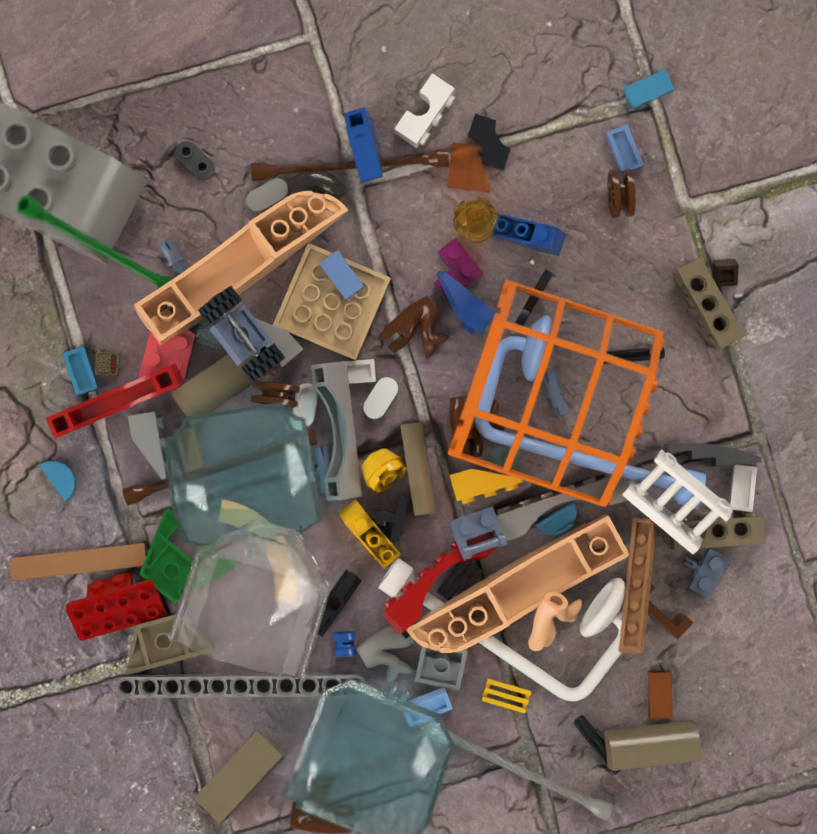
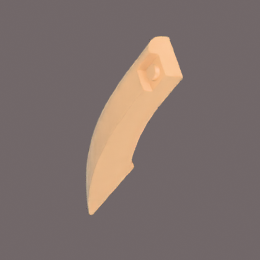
(239, 261)
(520, 587)

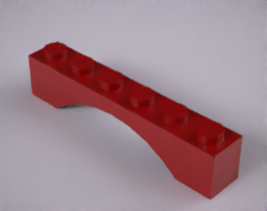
(115, 400)
(408, 606)

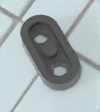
(194, 160)

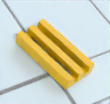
(524, 701)

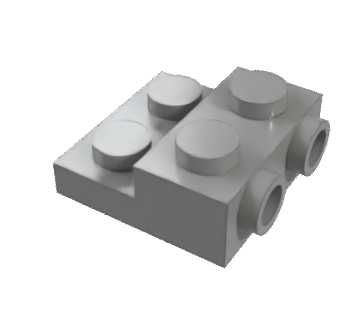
(441, 668)

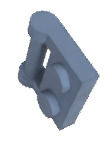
(474, 526)

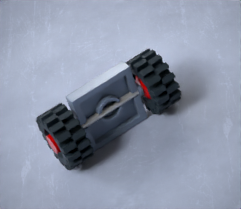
(240, 334)

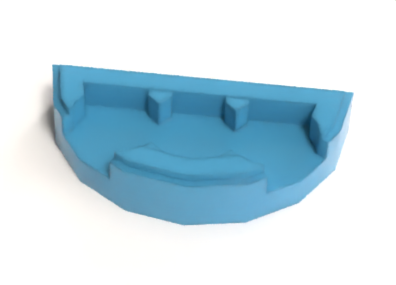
(61, 477)
(559, 521)

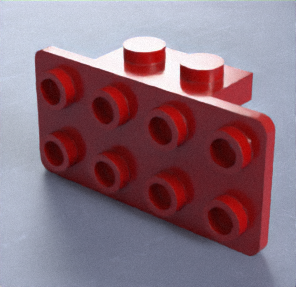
(114, 606)

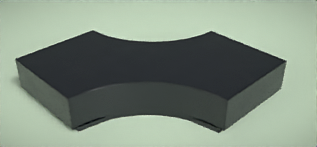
(484, 133)
(531, 302)

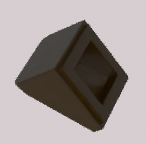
(725, 272)

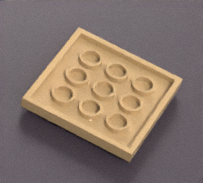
(320, 312)

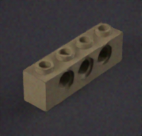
(709, 291)
(753, 532)

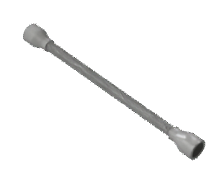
(599, 807)

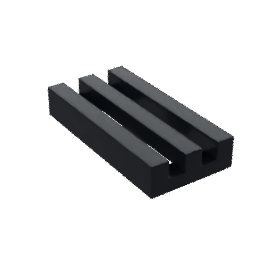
(472, 566)

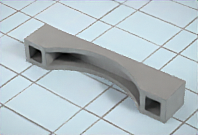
(343, 475)
(518, 520)

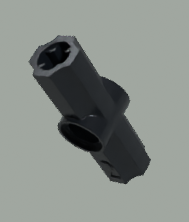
(343, 591)

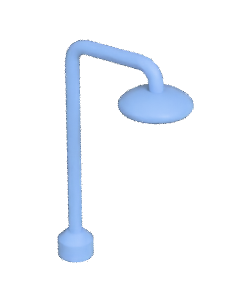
(531, 358)

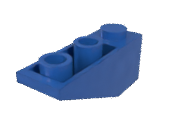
(364, 144)
(529, 234)

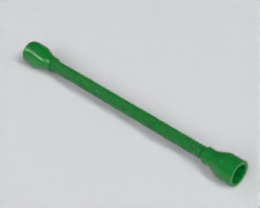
(33, 210)

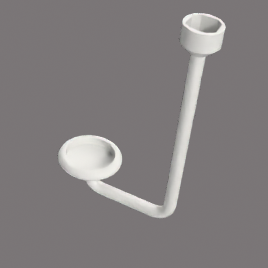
(599, 615)

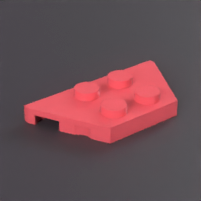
(176, 350)

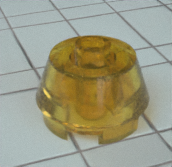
(475, 220)

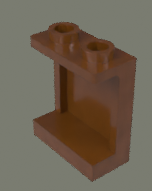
(674, 627)

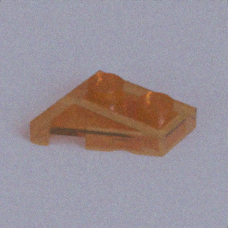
(466, 169)

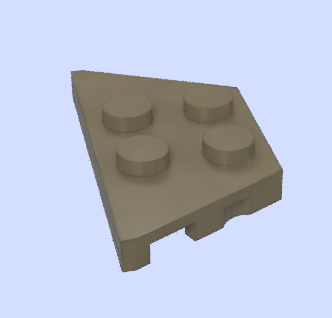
(153, 648)

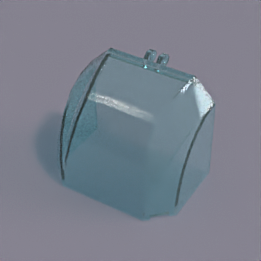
(245, 457)
(370, 761)

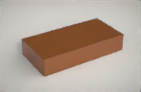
(660, 694)

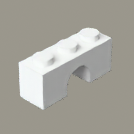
(415, 128)

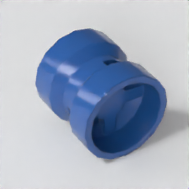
(344, 643)

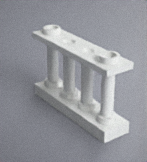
(672, 522)

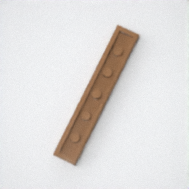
(77, 561)
(637, 586)

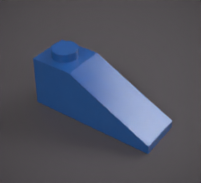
(466, 306)

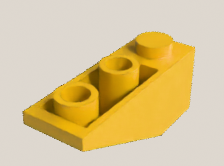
(478, 482)
(369, 533)

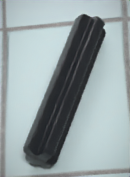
(634, 354)
(593, 739)

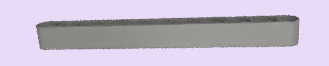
(230, 690)

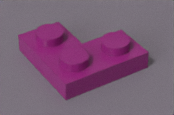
(461, 264)

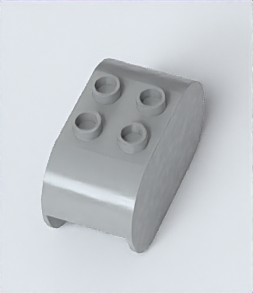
(66, 179)

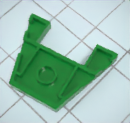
(166, 562)

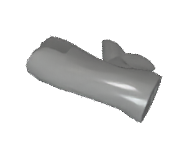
(373, 655)

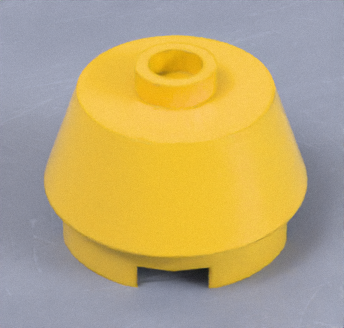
(382, 469)

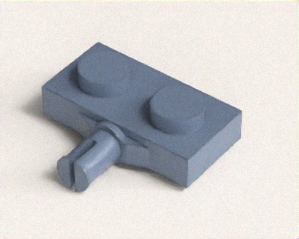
(706, 572)

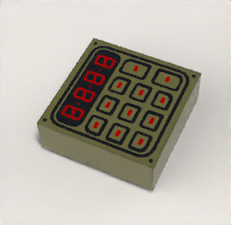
(107, 363)

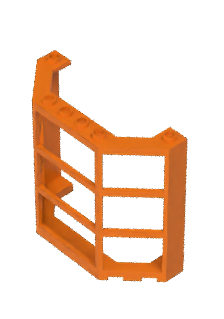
(484, 366)

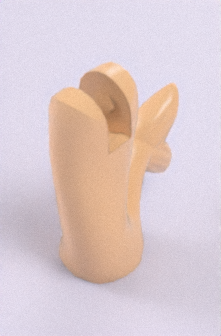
(543, 628)

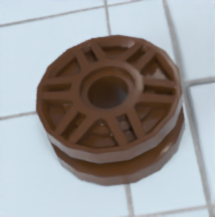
(621, 193)
(274, 393)

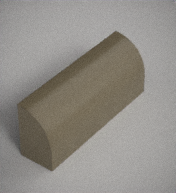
(213, 387)
(418, 468)
(652, 745)
(240, 776)

